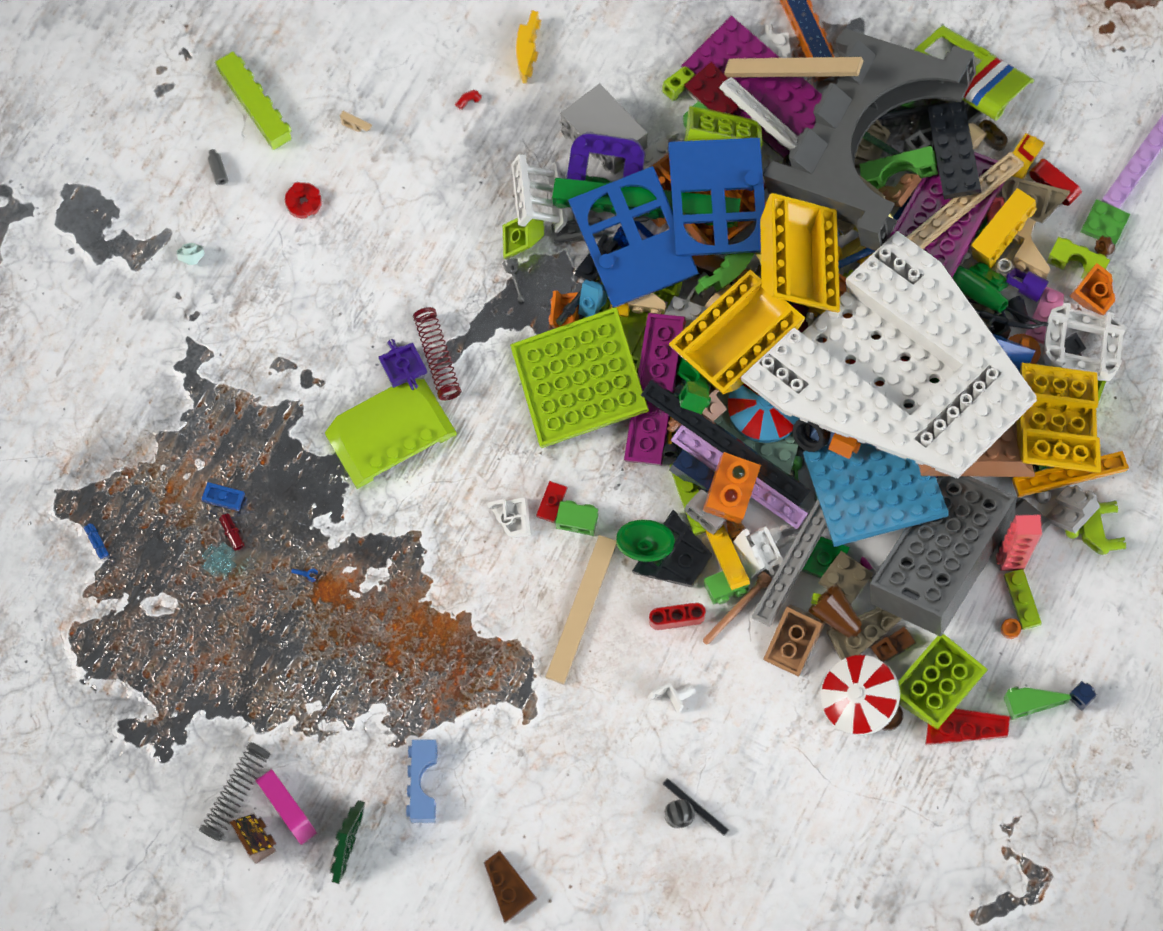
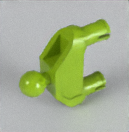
(1093, 531)

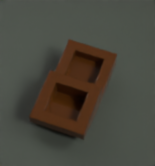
(893, 645)

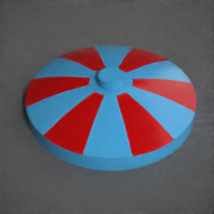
(757, 417)

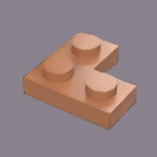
(902, 190)

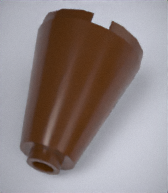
(837, 612)

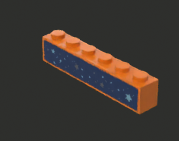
(807, 30)

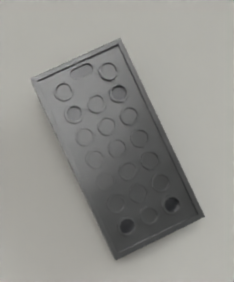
(942, 558)

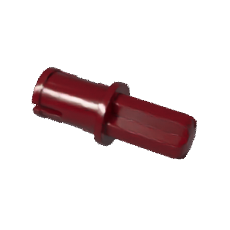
(231, 532)

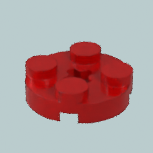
(299, 191)

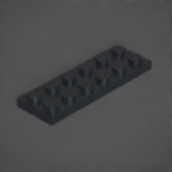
(954, 150)

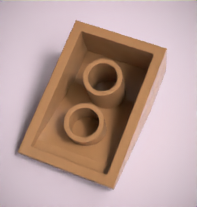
(794, 640)

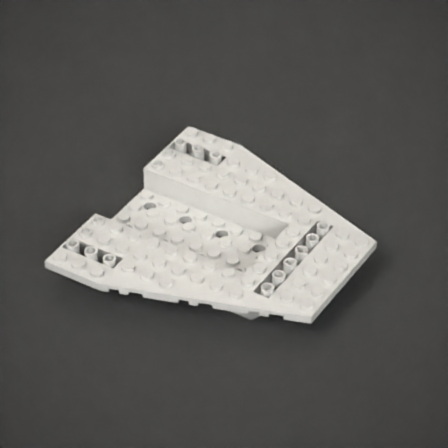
(918, 315)

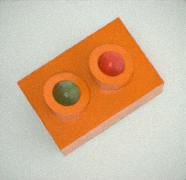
(731, 488)

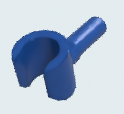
(305, 573)

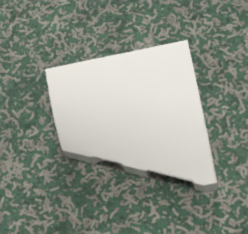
(513, 516)
(748, 555)

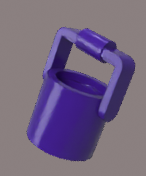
(1032, 284)

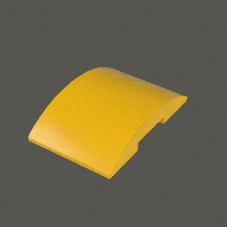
(1063, 420)

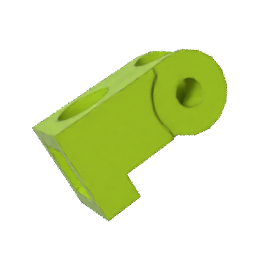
(675, 83)

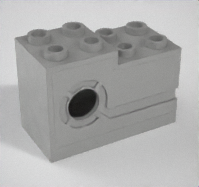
(601, 114)

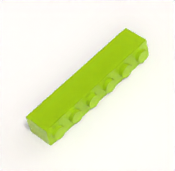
(253, 100)

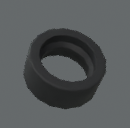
(807, 443)

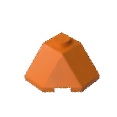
(1095, 290)

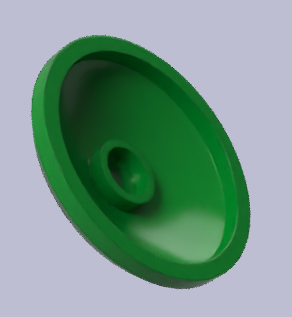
(645, 540)

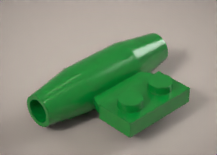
(982, 285)

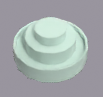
(190, 253)

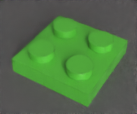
(1105, 221)

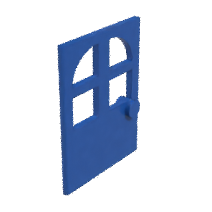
(716, 168)
(645, 263)

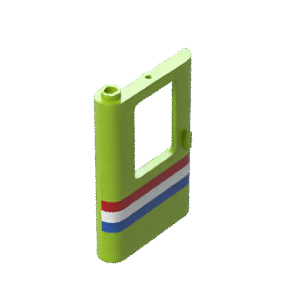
(994, 79)

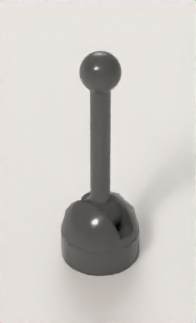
(511, 267)

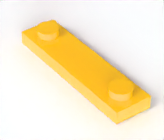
(728, 558)

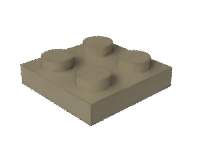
(847, 575)

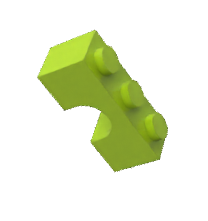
(1066, 251)

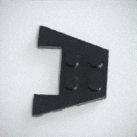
(684, 562)

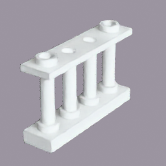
(524, 199)

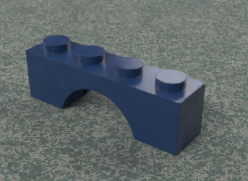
(692, 470)

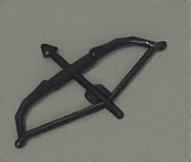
(994, 317)

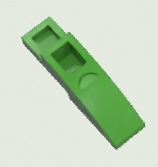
(729, 270)

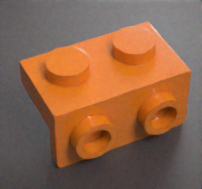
(558, 302)

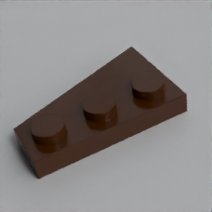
(508, 886)

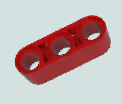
(1049, 175)
(669, 622)

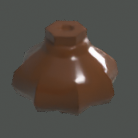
(1104, 246)

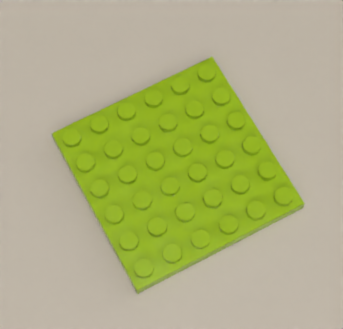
(579, 377)

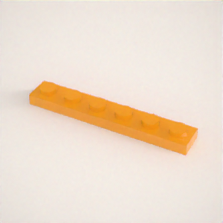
(1061, 477)

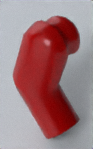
(467, 96)

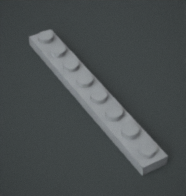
(791, 567)

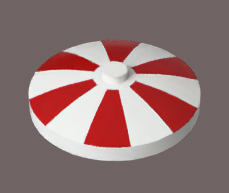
(860, 695)

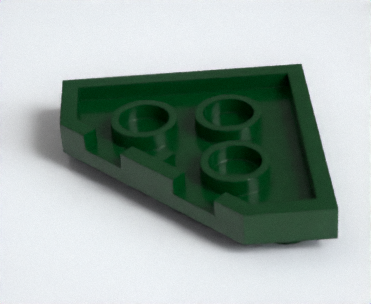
(346, 841)

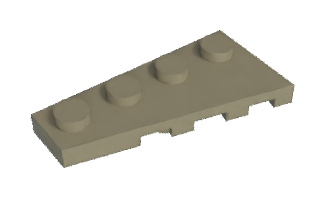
(874, 626)

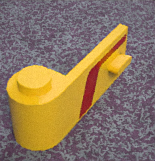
(1027, 151)

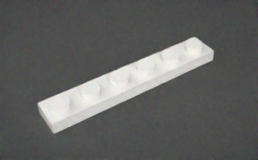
(759, 113)

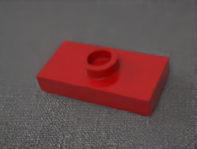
(551, 501)

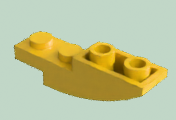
(526, 46)

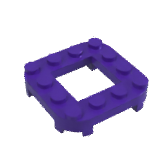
(604, 145)

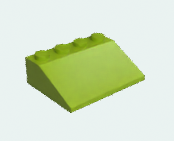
(714, 125)
(939, 681)

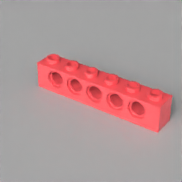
(1019, 542)

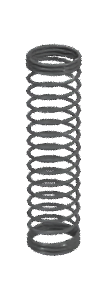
(211, 831)

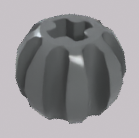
(679, 813)

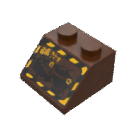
(253, 837)

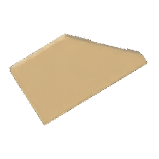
(353, 122)

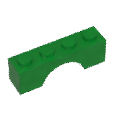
(696, 390)

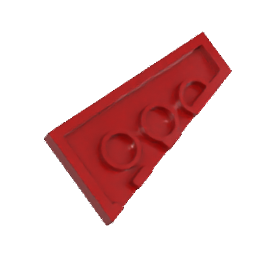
(968, 726)

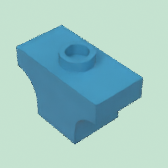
(592, 298)

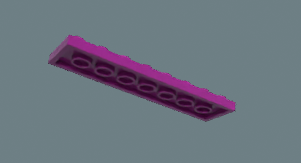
(657, 362)

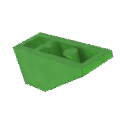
(1029, 701)

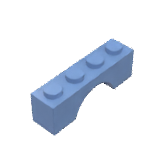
(421, 807)

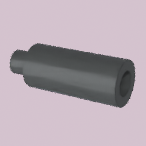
(217, 167)

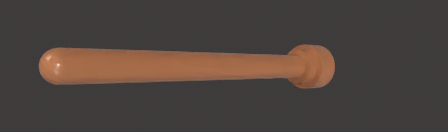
(762, 582)

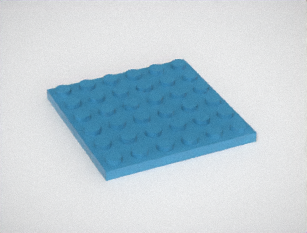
(872, 493)

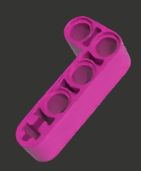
(286, 806)

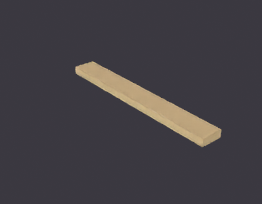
(794, 67)
(961, 205)
(581, 609)

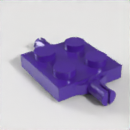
(402, 364)

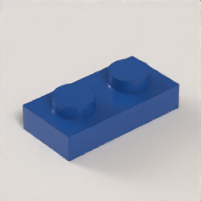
(223, 496)

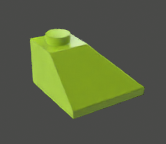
(520, 238)

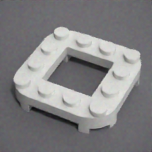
(1108, 326)

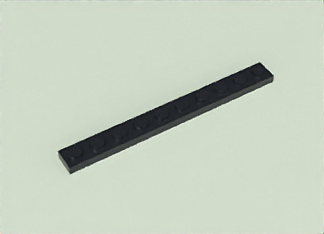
(725, 442)

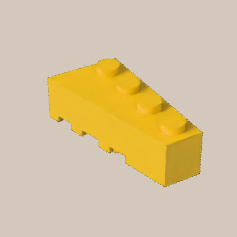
(1003, 228)

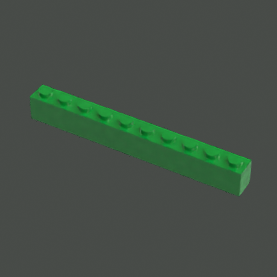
(636, 196)

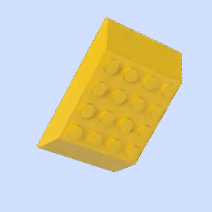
(800, 252)
(736, 332)

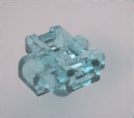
(220, 558)

